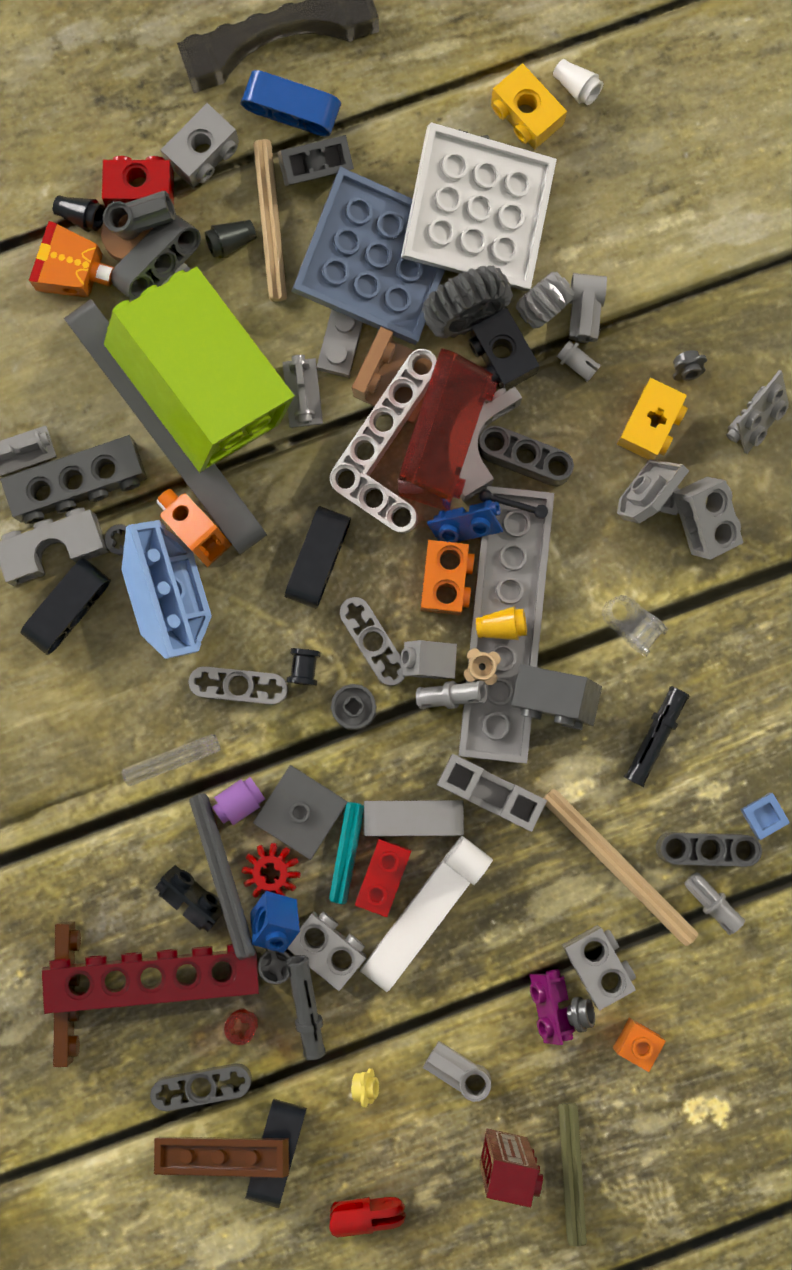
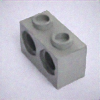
(702, 519)
(321, 956)
(593, 970)

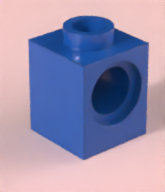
(274, 922)

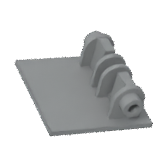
(764, 408)

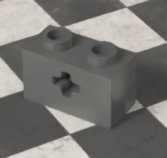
(314, 160)

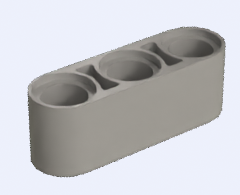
(414, 818)

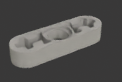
(352, 624)
(214, 674)

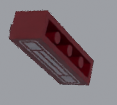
(510, 1168)

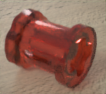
(237, 1037)

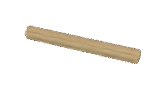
(270, 220)

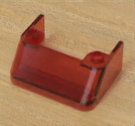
(445, 431)

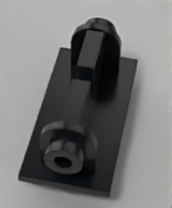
(179, 887)

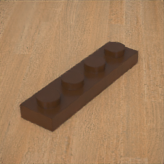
(65, 1043)
(221, 1156)

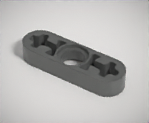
(174, 1083)

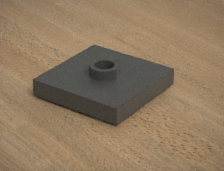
(300, 812)

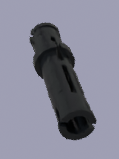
(663, 723)

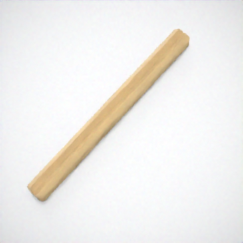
(620, 867)

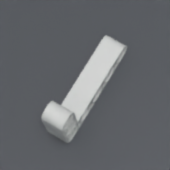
(381, 441)
(425, 912)

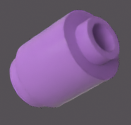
(238, 801)

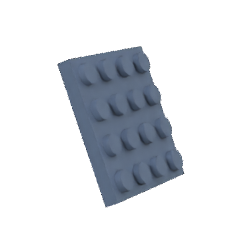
(358, 260)

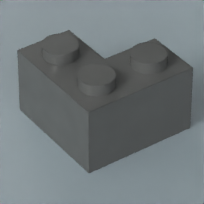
(565, 696)

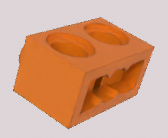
(437, 577)

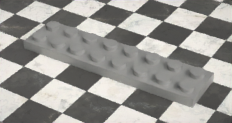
(508, 575)

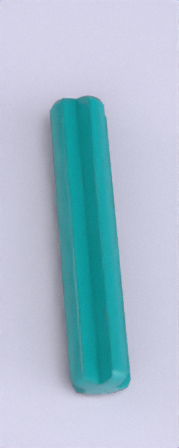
(346, 853)

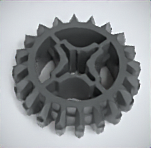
(466, 301)

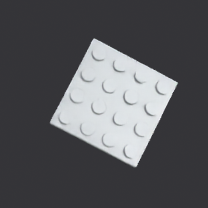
(478, 205)

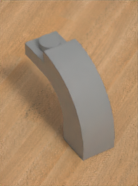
(474, 469)

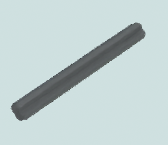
(222, 876)

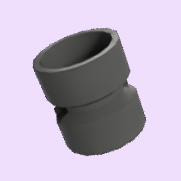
(353, 707)

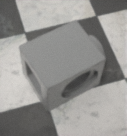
(429, 659)

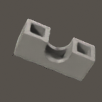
(23, 552)
(491, 792)

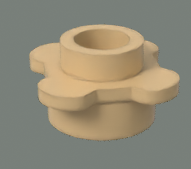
(476, 658)

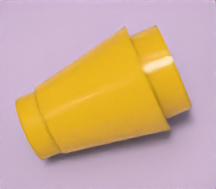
(503, 624)

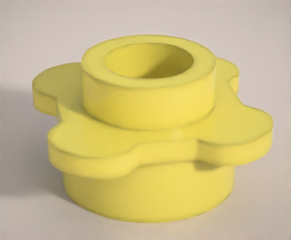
(365, 1087)

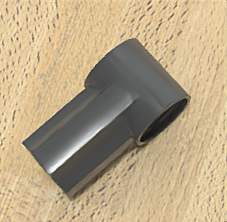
(142, 214)

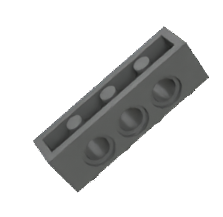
(23, 486)

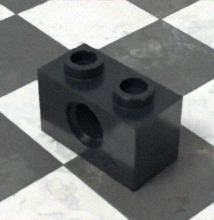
(503, 331)

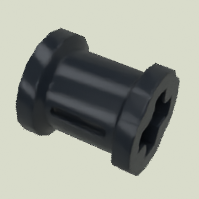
(303, 666)

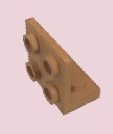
(381, 367)

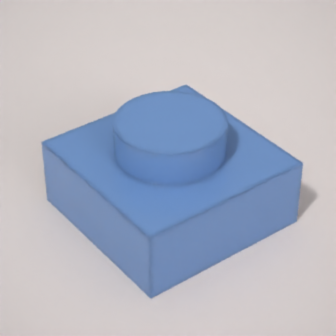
(765, 816)

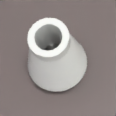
(578, 81)

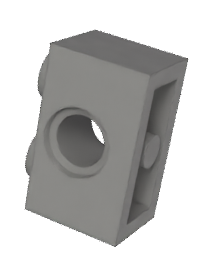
(203, 128)

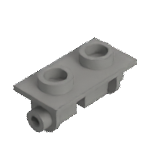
(302, 380)
(25, 450)

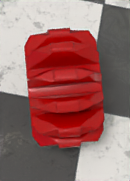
(280, 864)

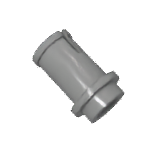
(578, 361)

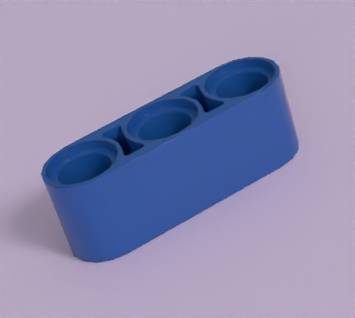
(290, 103)

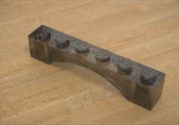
(216, 54)

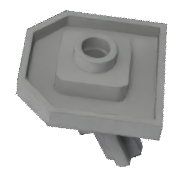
(652, 491)

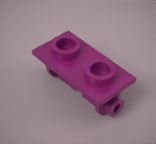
(547, 992)

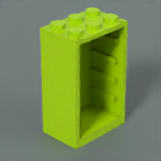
(197, 367)

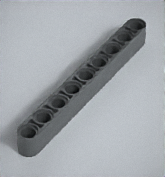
(209, 485)

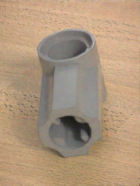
(586, 306)
(455, 1069)

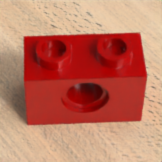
(122, 171)
(383, 877)

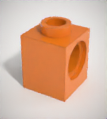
(639, 1044)

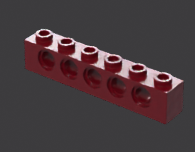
(61, 998)

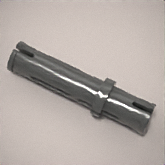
(308, 1020)

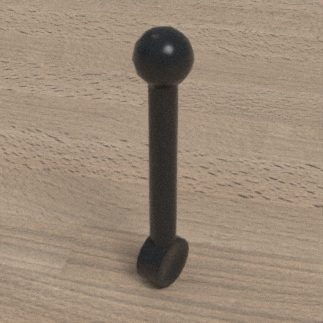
(540, 511)

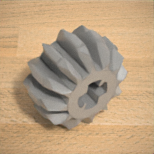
(545, 300)

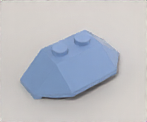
(164, 589)

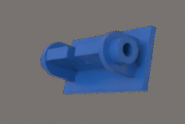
(460, 525)

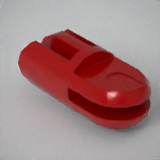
(365, 1216)

